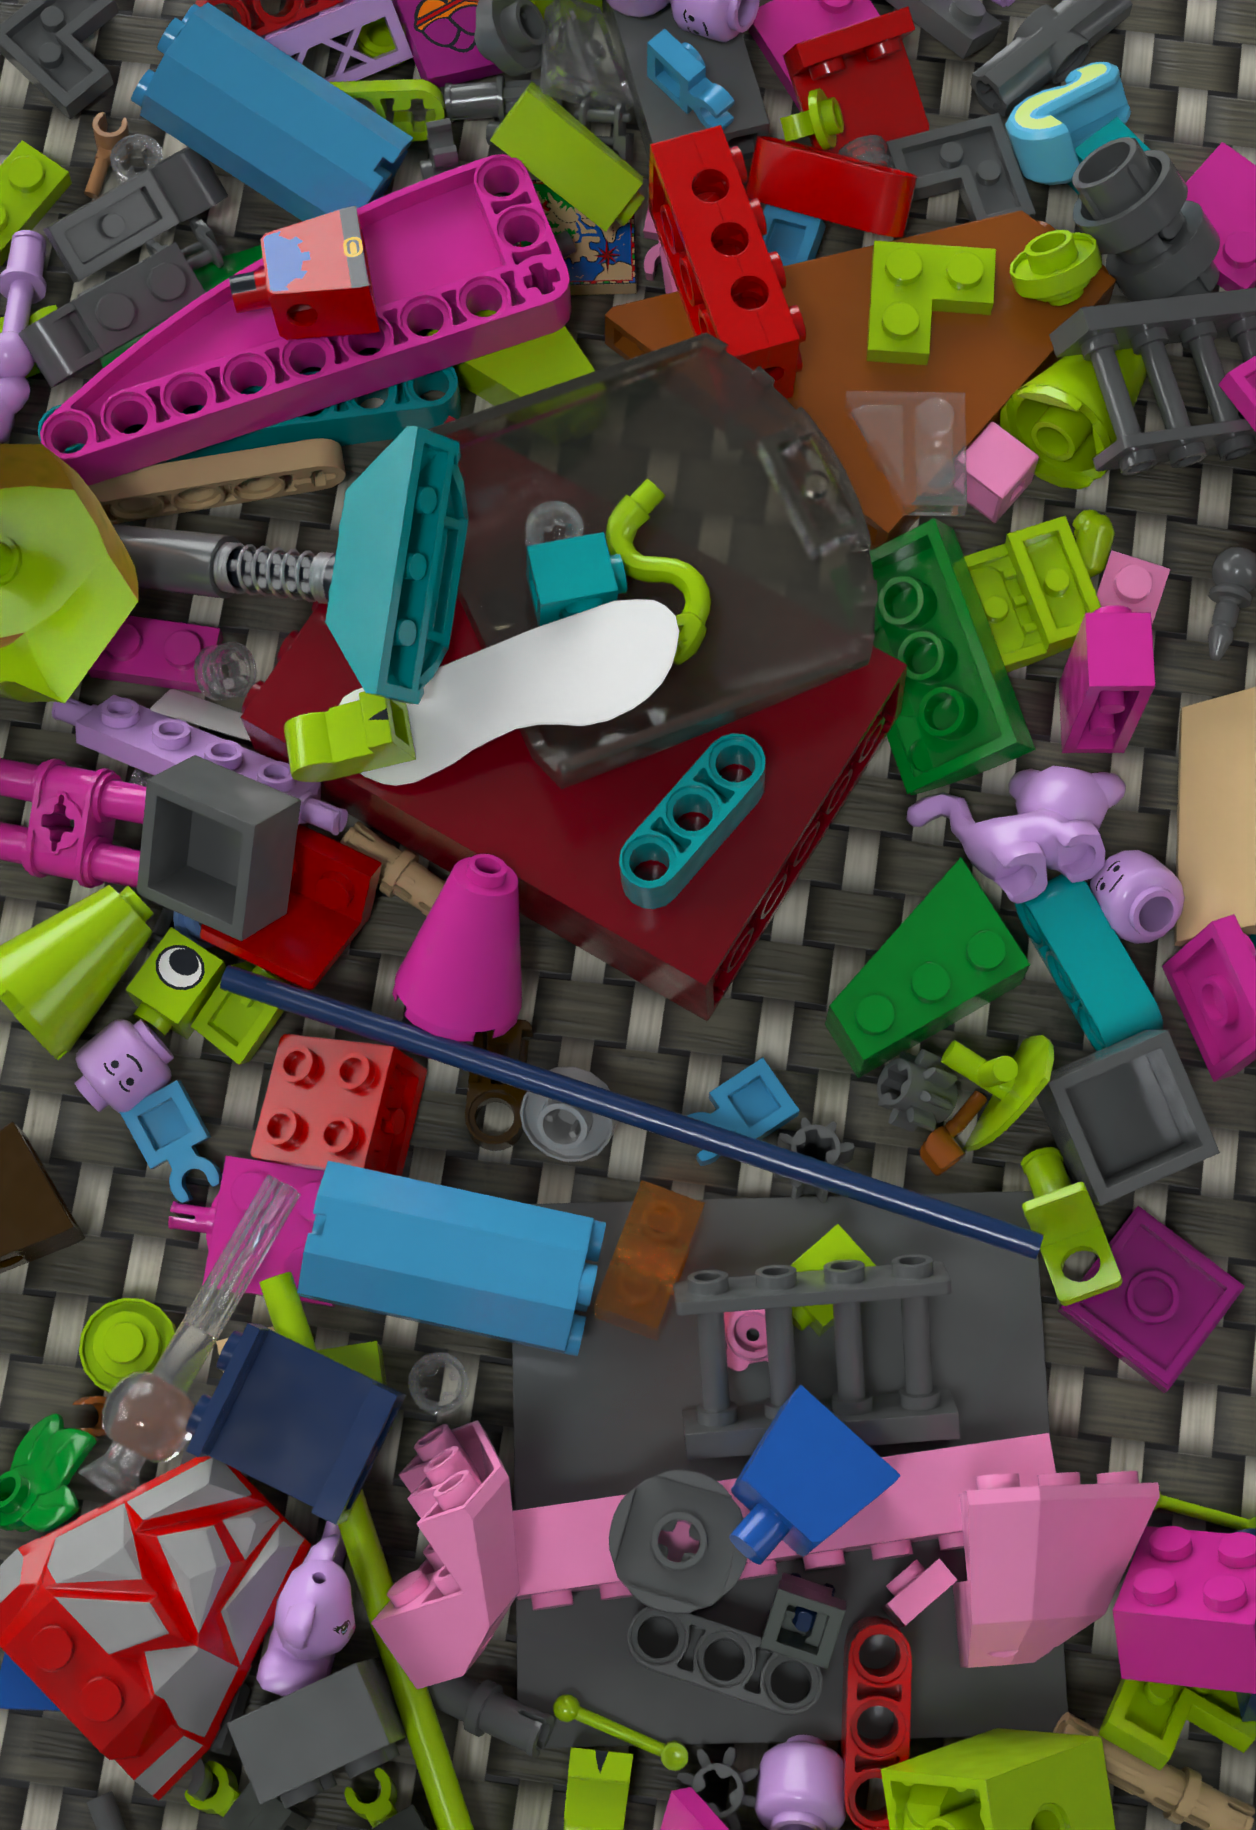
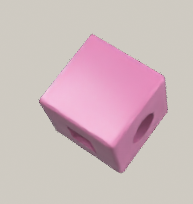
(997, 471)

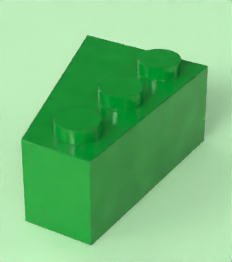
(927, 975)

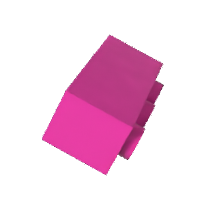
(1106, 680)

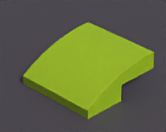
(1033, 591)

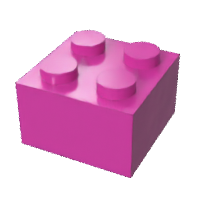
(1189, 1610)

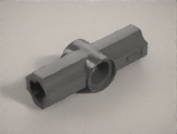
(1045, 50)

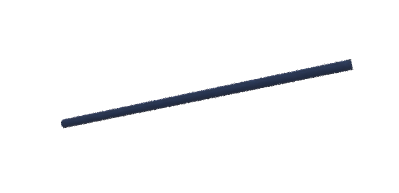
(634, 1112)

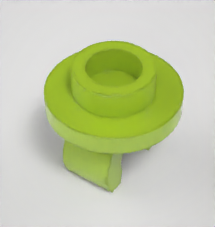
(821, 119)

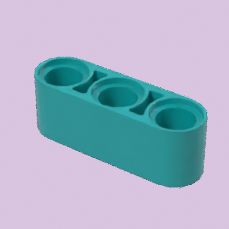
(697, 791)
(1089, 963)

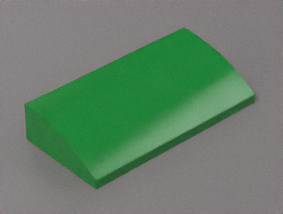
(957, 693)

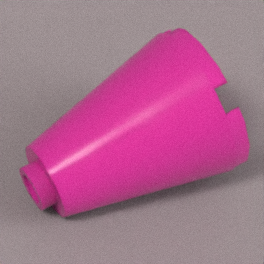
(466, 955)

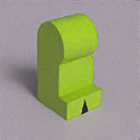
(349, 739)
(597, 1789)

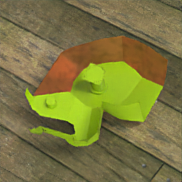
(60, 576)

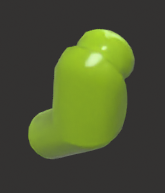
(1094, 539)

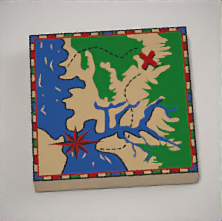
(602, 259)

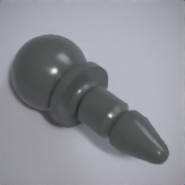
(1233, 578)

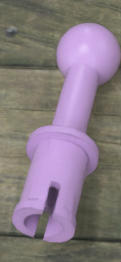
(22, 287)

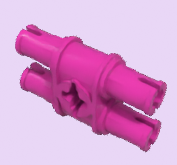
(65, 794)

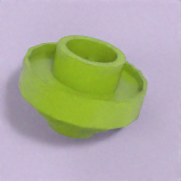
(1056, 267)
(123, 1340)

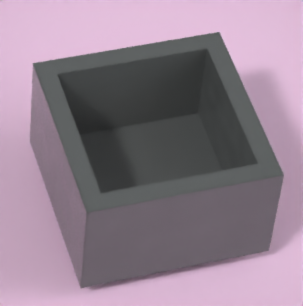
(217, 847)
(1126, 1116)
(318, 1729)

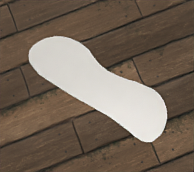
(552, 675)

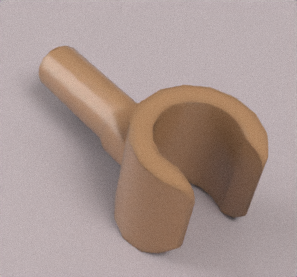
(104, 142)

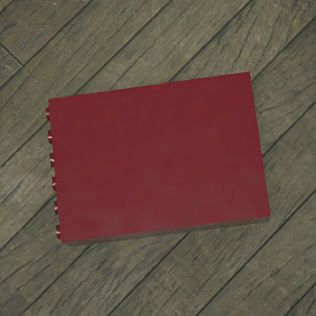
(572, 837)

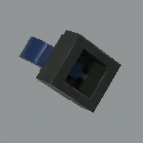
(804, 1620)

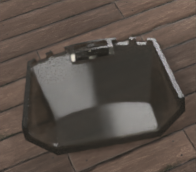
(746, 503)

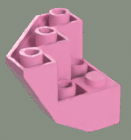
(1043, 1560)
(461, 1592)

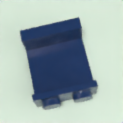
(294, 1420)

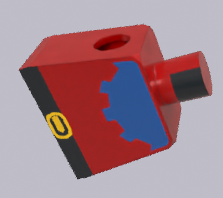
(313, 279)

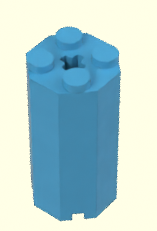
(267, 117)
(451, 1258)

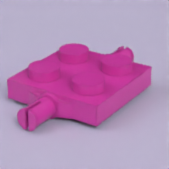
(238, 1187)

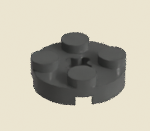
(643, 1562)

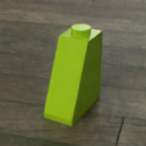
(569, 159)
(523, 367)

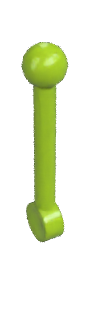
(1205, 1513)
(672, 1754)

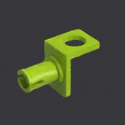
(1068, 1224)

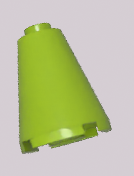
(1066, 417)
(71, 963)

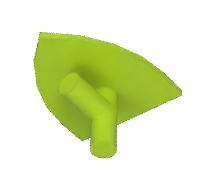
(1010, 1081)

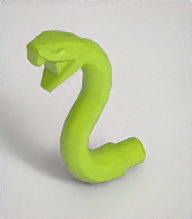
(621, 531)

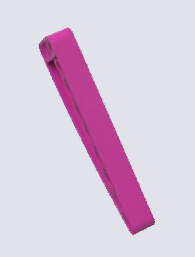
(433, 264)

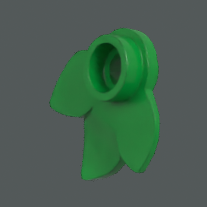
(36, 1486)

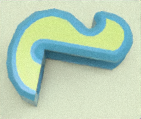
(1059, 119)

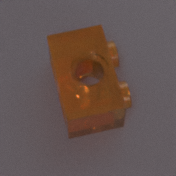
(649, 1260)

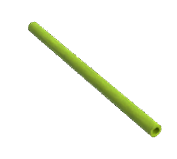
(373, 1583)

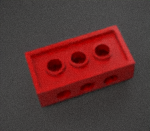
(720, 254)

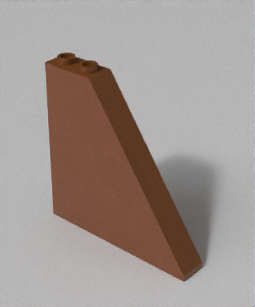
(968, 352)

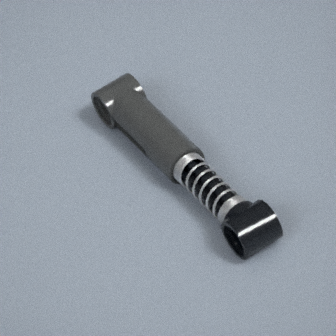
(223, 566)

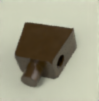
(31, 1208)

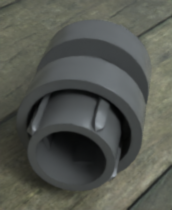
(1144, 223)

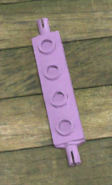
(158, 742)

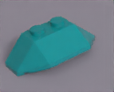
(400, 564)

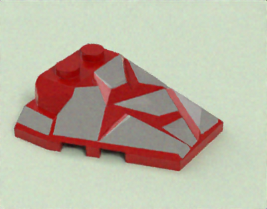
(151, 1613)

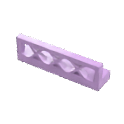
(338, 20)

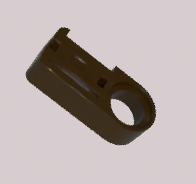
(485, 1090)

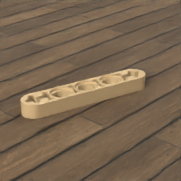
(222, 480)

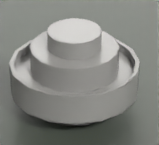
(565, 1130)

